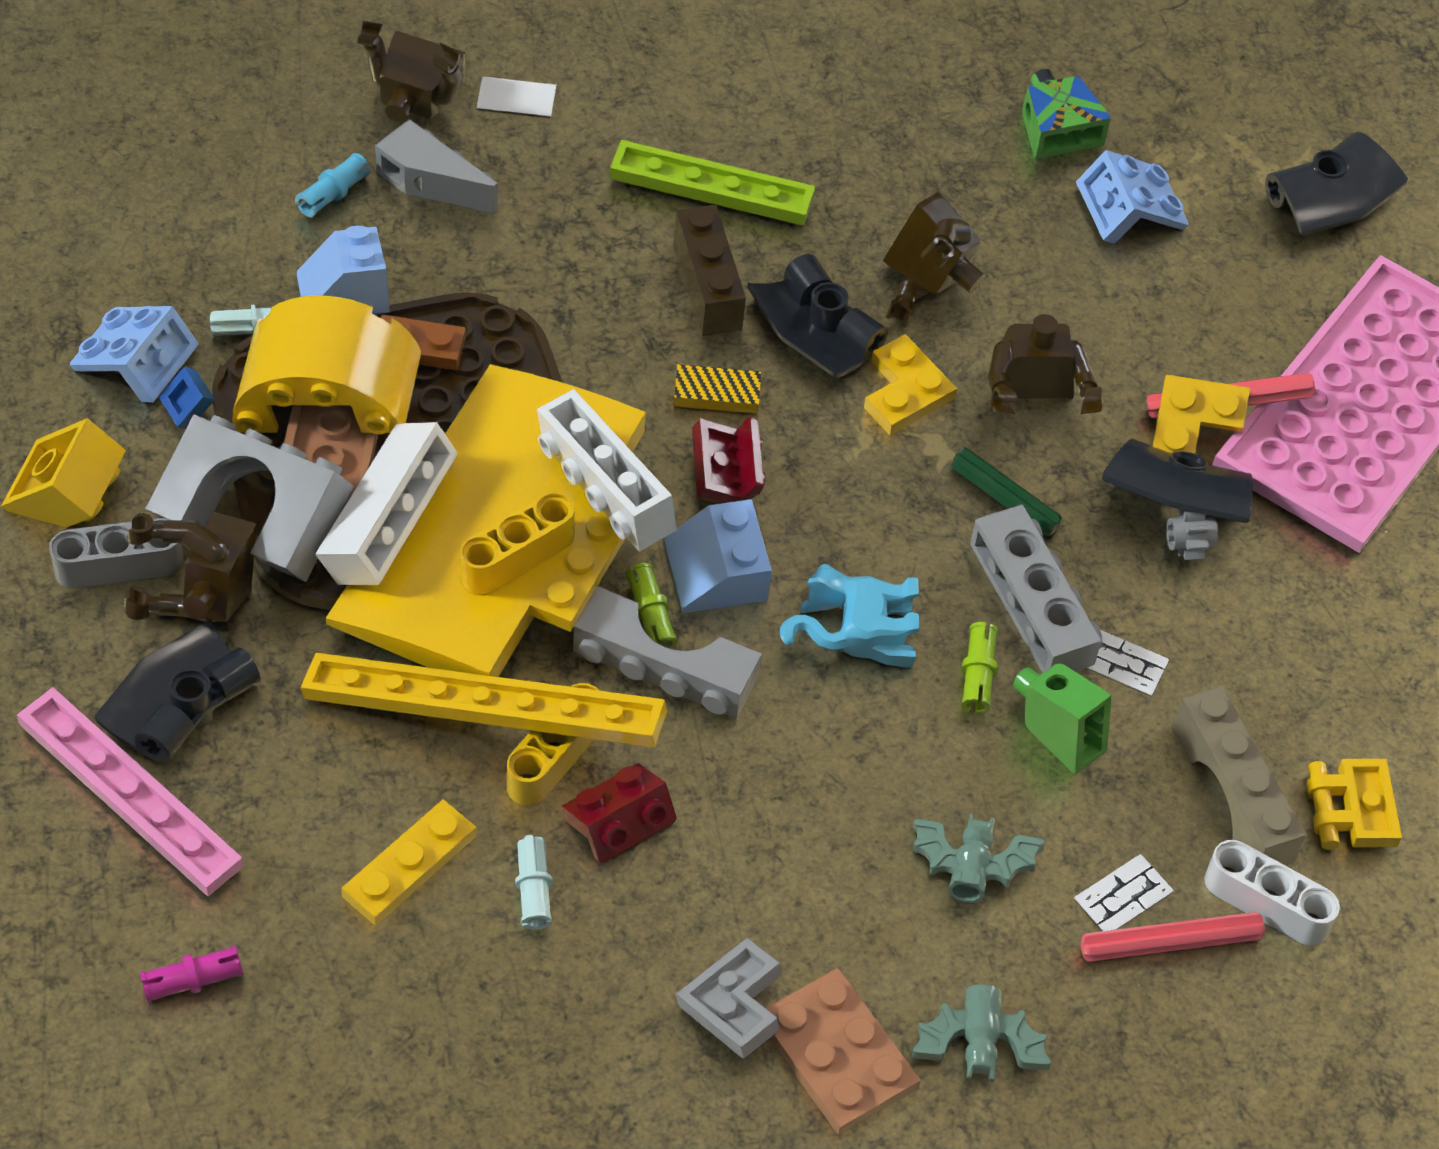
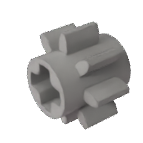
(1192, 534)

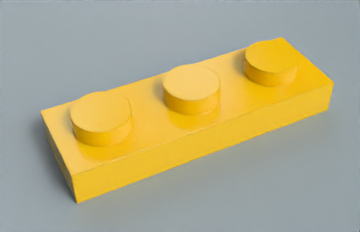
(409, 862)

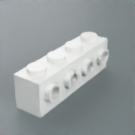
(606, 470)
(387, 504)

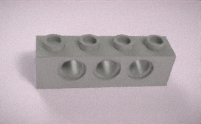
(997, 544)

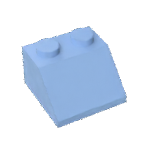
(348, 267)
(719, 558)

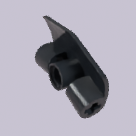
(1337, 184)
(816, 318)
(1181, 481)
(176, 692)

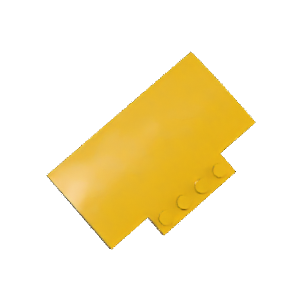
(498, 468)

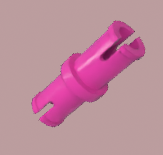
(191, 973)

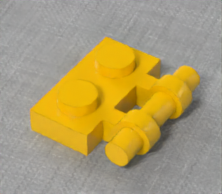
(1368, 803)

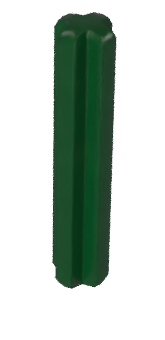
(1004, 489)

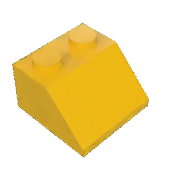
(66, 475)

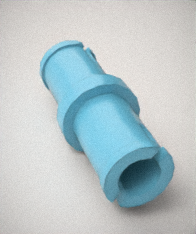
(332, 185)

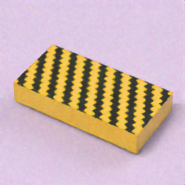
(717, 389)

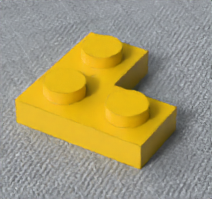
(914, 389)
(1197, 403)

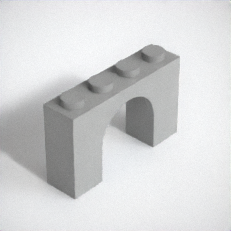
(216, 455)

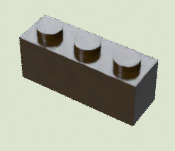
(709, 270)

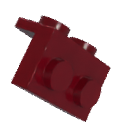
(727, 461)
(621, 811)

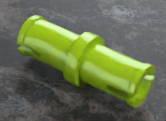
(651, 604)
(979, 667)

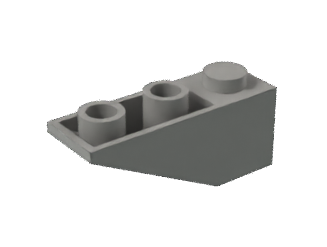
(430, 170)

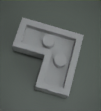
(724, 998)

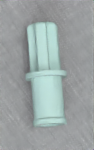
(236, 321)
(534, 883)

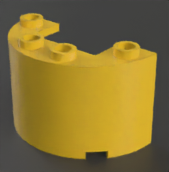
(327, 356)

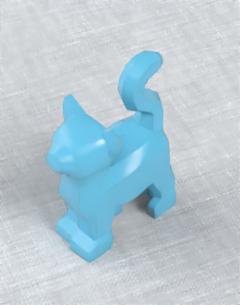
(865, 624)

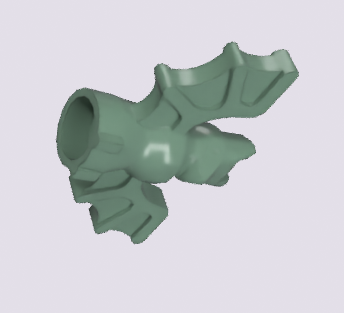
(973, 862)
(982, 1027)

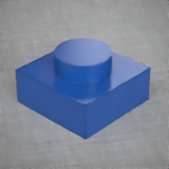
(186, 397)

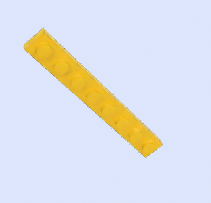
(485, 699)

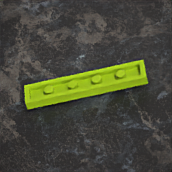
(712, 182)

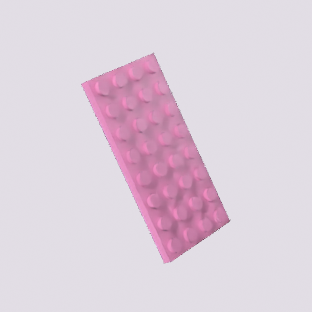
(1372, 417)

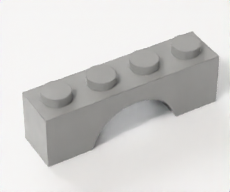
(713, 676)

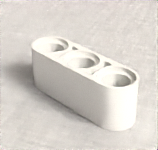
(1259, 873)

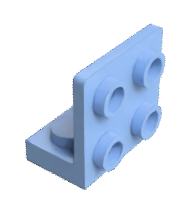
(1127, 189)
(141, 344)

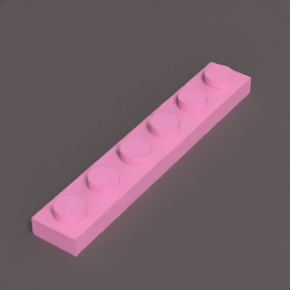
(130, 791)

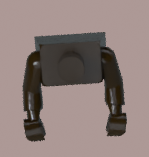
(414, 72)
(933, 254)
(1041, 364)
(215, 571)

